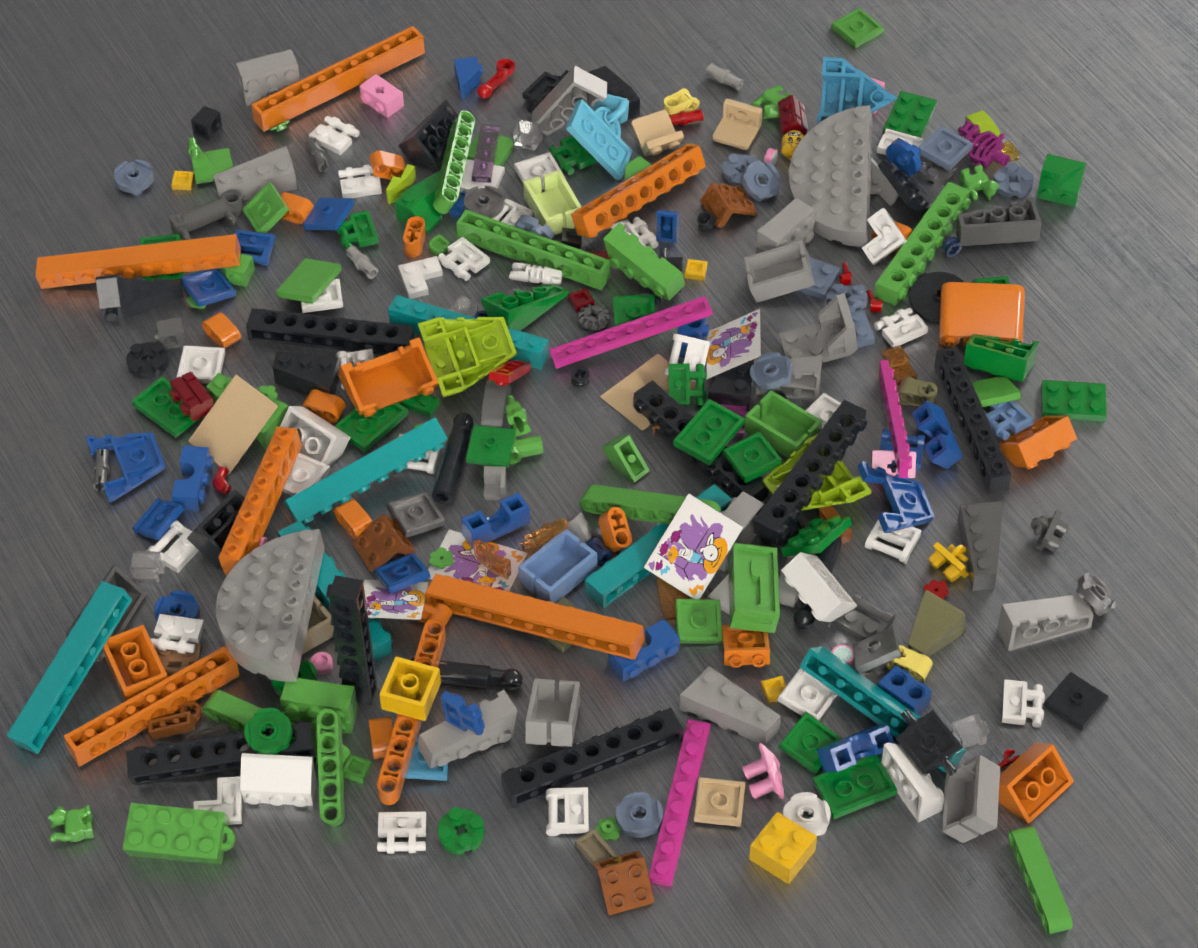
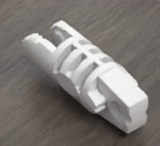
(535, 274)

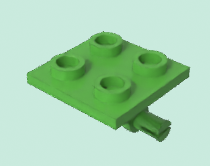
(208, 163)

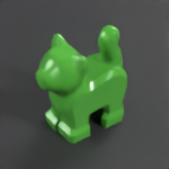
(770, 99)
(978, 182)
(516, 416)
(76, 821)

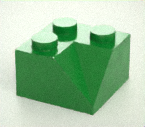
(1061, 180)

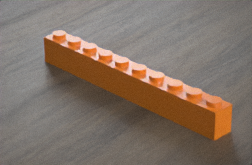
(337, 78)
(139, 261)
(537, 616)

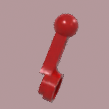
(504, 68)

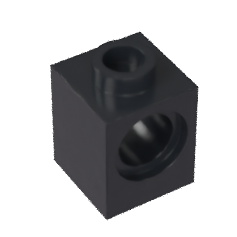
(206, 123)

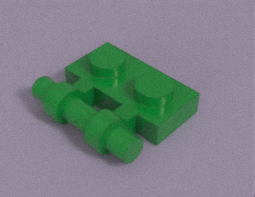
(577, 155)
(363, 230)
(679, 384)

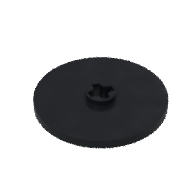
(925, 292)

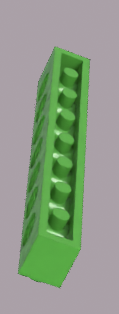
(922, 243)
(533, 249)

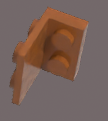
(725, 200)
(381, 542)
(624, 882)

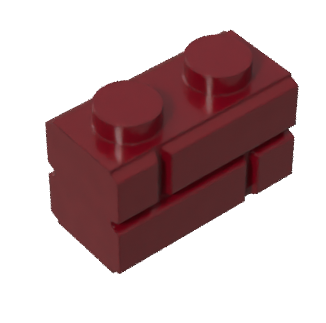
(792, 115)
(191, 396)

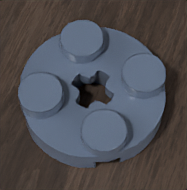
(733, 164)
(1012, 171)
(137, 184)
(753, 187)
(531, 225)
(855, 295)
(779, 377)
(642, 826)

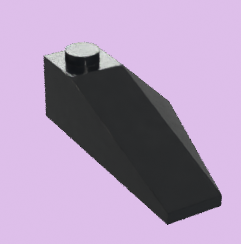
(619, 88)
(429, 139)
(125, 297)

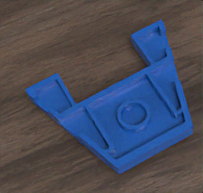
(137, 457)
(905, 496)

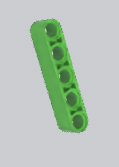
(336, 777)
(1040, 880)

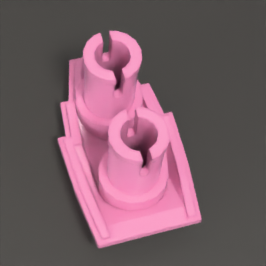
(767, 763)

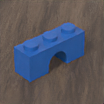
(943, 446)
(195, 463)
(511, 516)
(661, 643)
(856, 746)

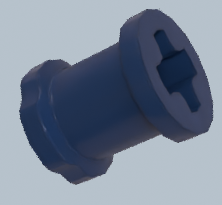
(603, 554)

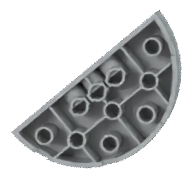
(834, 175)
(269, 603)

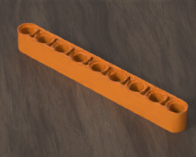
(407, 739)

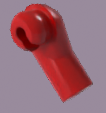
(219, 481)

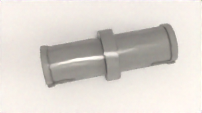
(724, 76)
(361, 262)

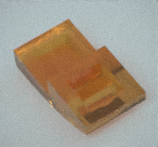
(899, 362)
(486, 556)

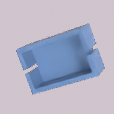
(557, 567)

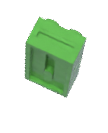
(753, 588)
(177, 834)

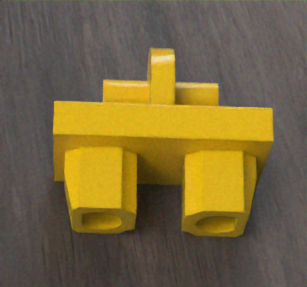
(955, 567)

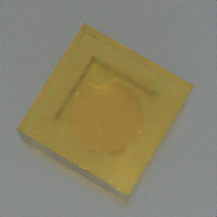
(1011, 150)

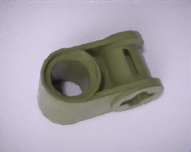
(915, 392)

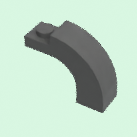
(494, 404)

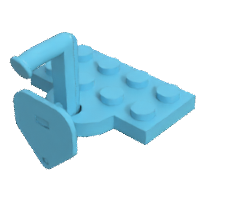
(600, 132)

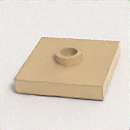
(719, 802)

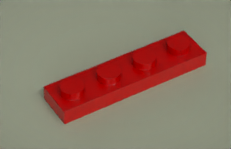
(509, 372)

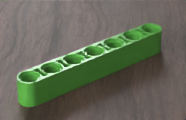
(454, 162)
(635, 503)
(228, 708)

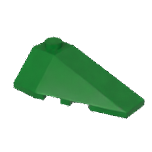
(419, 202)
(523, 306)

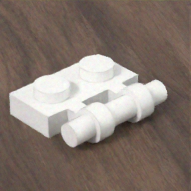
(331, 139)
(359, 186)
(641, 227)
(469, 256)
(903, 331)
(180, 629)
(1015, 700)
(401, 825)

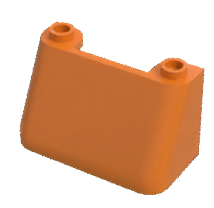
(980, 310)
(388, 378)

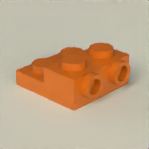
(745, 647)

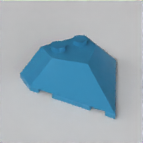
(848, 88)

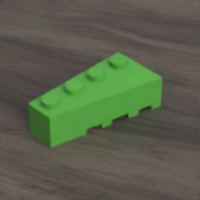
(642, 263)
(217, 387)

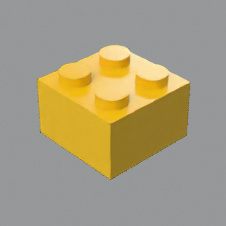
(410, 688)
(783, 847)

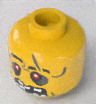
(790, 142)

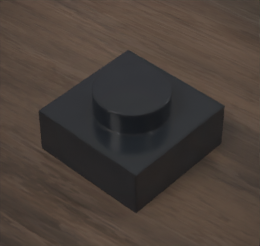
(570, 238)

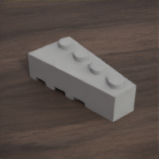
(560, 102)
(256, 173)
(1042, 620)
(725, 703)
(448, 742)

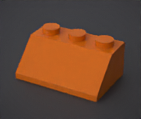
(1038, 441)
(133, 661)
(1033, 781)

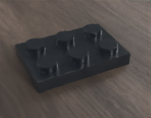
(906, 190)

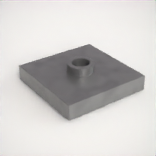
(416, 514)
(876, 650)

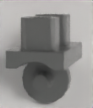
(1047, 528)

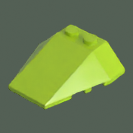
(465, 349)
(836, 489)

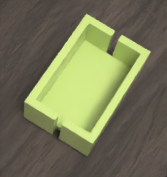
(554, 204)

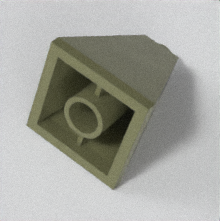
(935, 625)

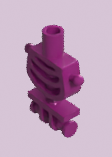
(987, 144)

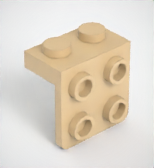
(738, 124)
(656, 133)

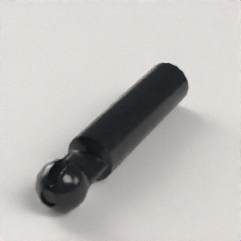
(453, 459)
(803, 617)
(478, 675)

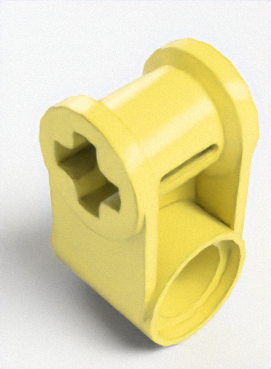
(680, 101)
(913, 662)

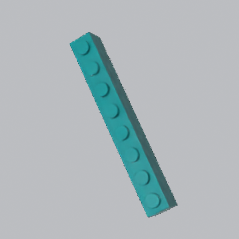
(411, 312)
(365, 471)
(628, 567)
(380, 639)
(69, 667)
(860, 692)

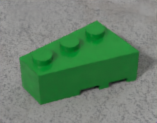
(1000, 357)

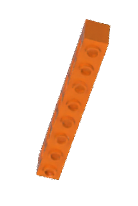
(638, 190)
(261, 497)
(153, 703)

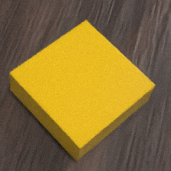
(182, 180)
(695, 269)
(773, 688)

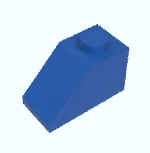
(467, 74)
(667, 225)

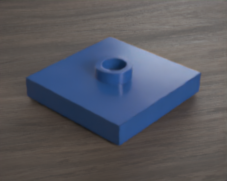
(328, 214)
(208, 287)
(402, 573)

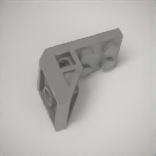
(831, 337)

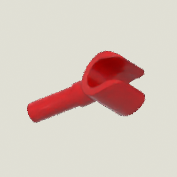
(845, 277)
(875, 305)
(1007, 754)

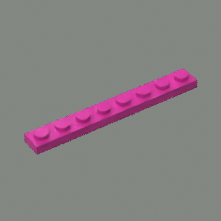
(630, 332)
(894, 419)
(679, 803)

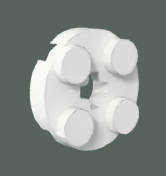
(814, 806)

